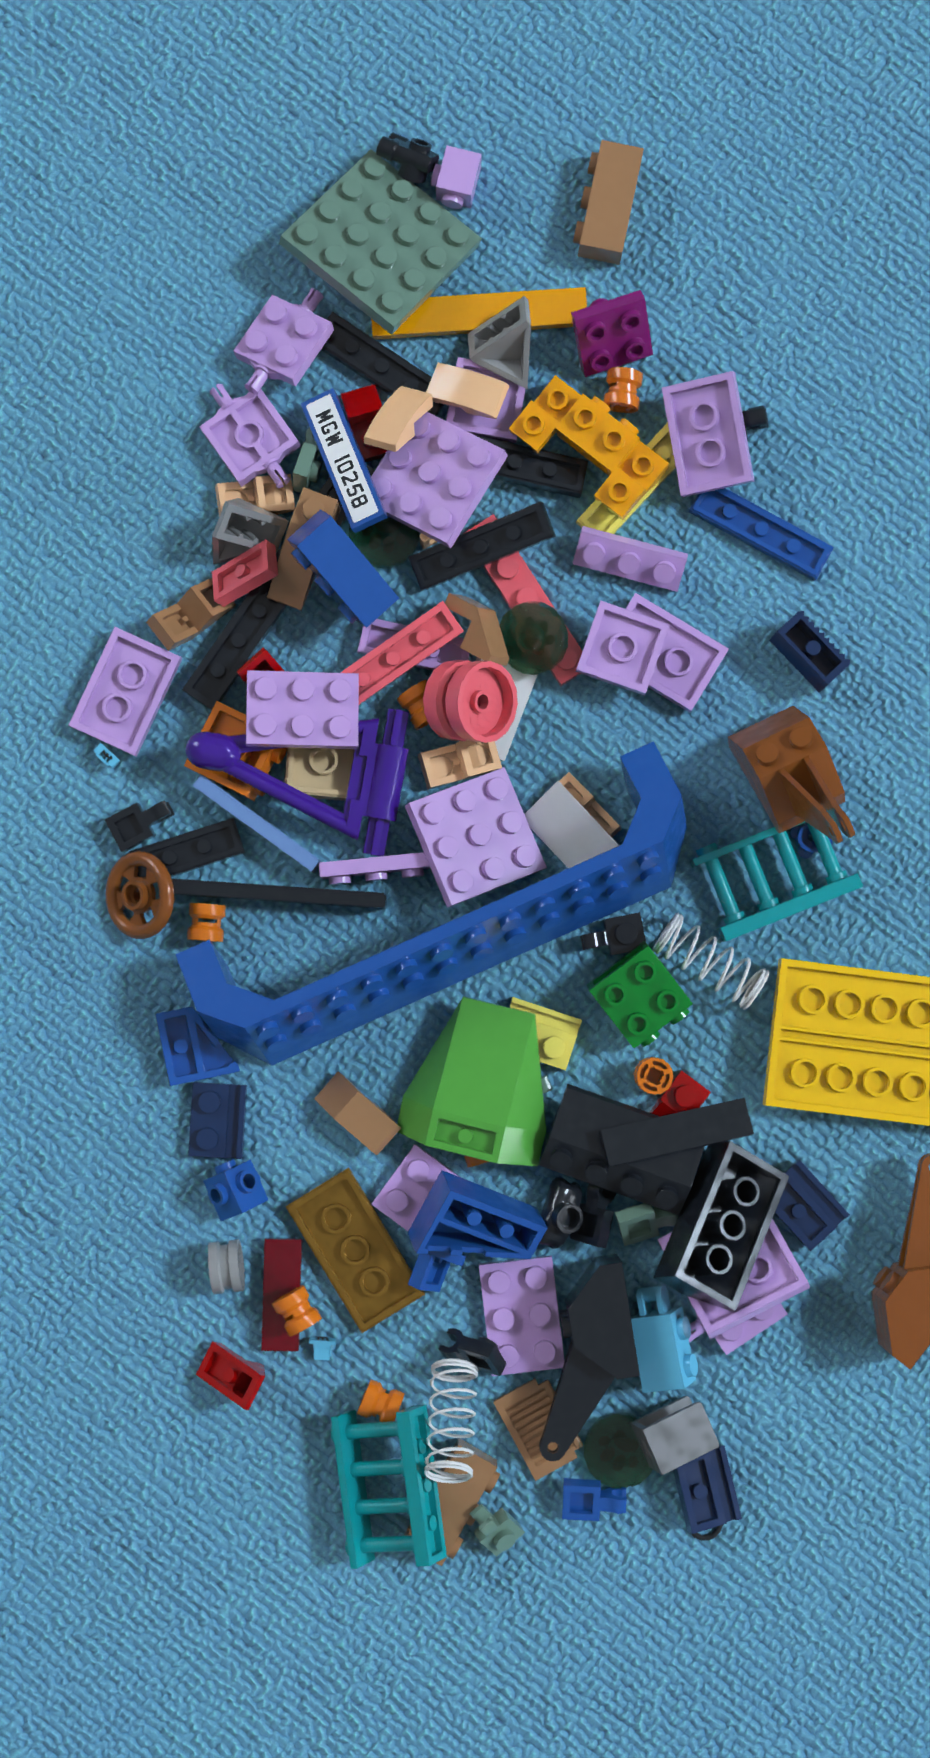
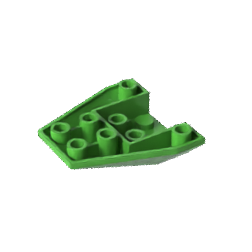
(480, 1087)

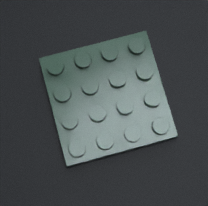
(380, 241)

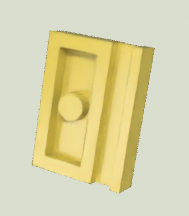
(554, 1031)

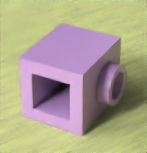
(457, 177)

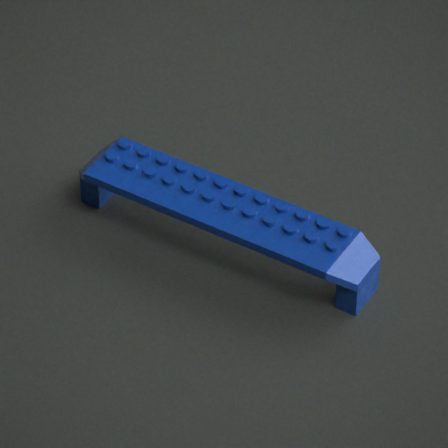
(458, 948)

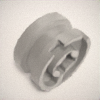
(226, 1266)

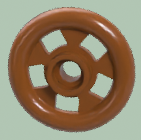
(139, 895)

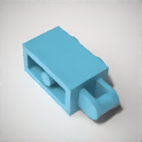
(662, 1342)

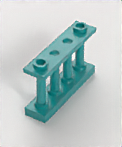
(770, 908)
(422, 1493)

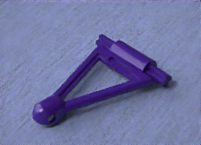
(372, 786)

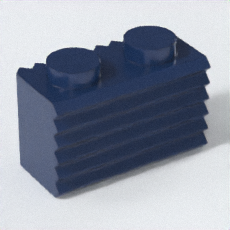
(809, 651)

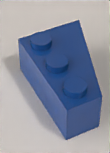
(341, 569)
(475, 1219)

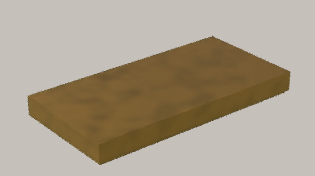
(354, 1249)

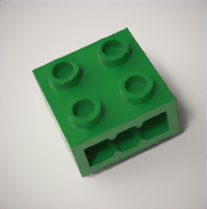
(640, 996)

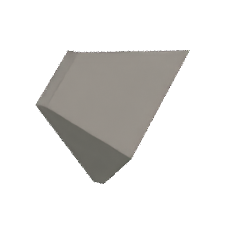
(504, 343)
(243, 527)

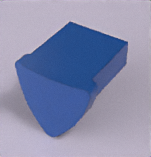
(431, 1270)

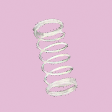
(758, 979)
(446, 1477)

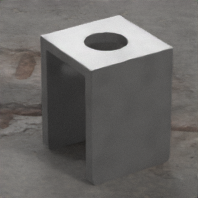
(675, 1434)

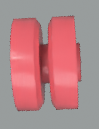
(470, 701)

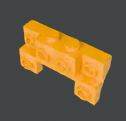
(597, 437)

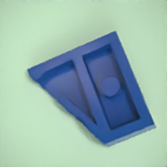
(191, 1048)

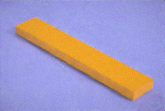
(466, 312)

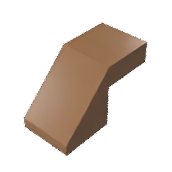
(189, 616)
(484, 632)
(357, 1113)

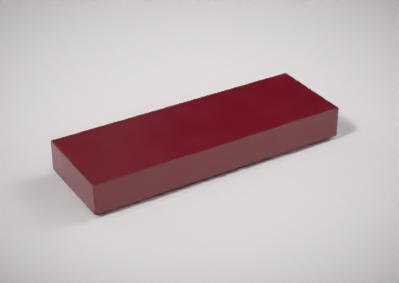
(281, 1276)

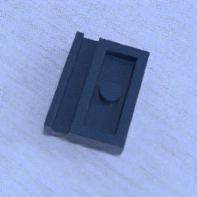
(217, 1120)
(808, 1207)
(707, 1491)

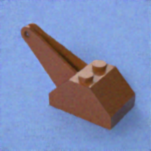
(792, 773)
(903, 1290)

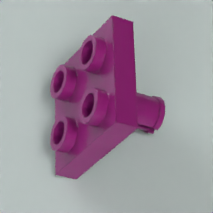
(612, 332)

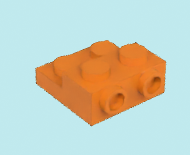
(232, 722)

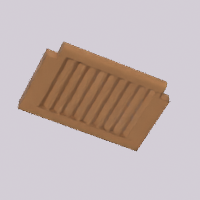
(525, 1416)

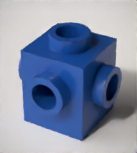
(235, 1189)

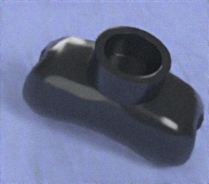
(561, 1212)

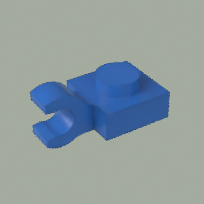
(585, 1499)

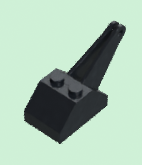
(598, 1352)

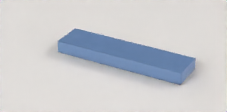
(257, 823)

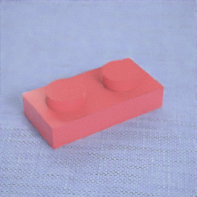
(244, 573)

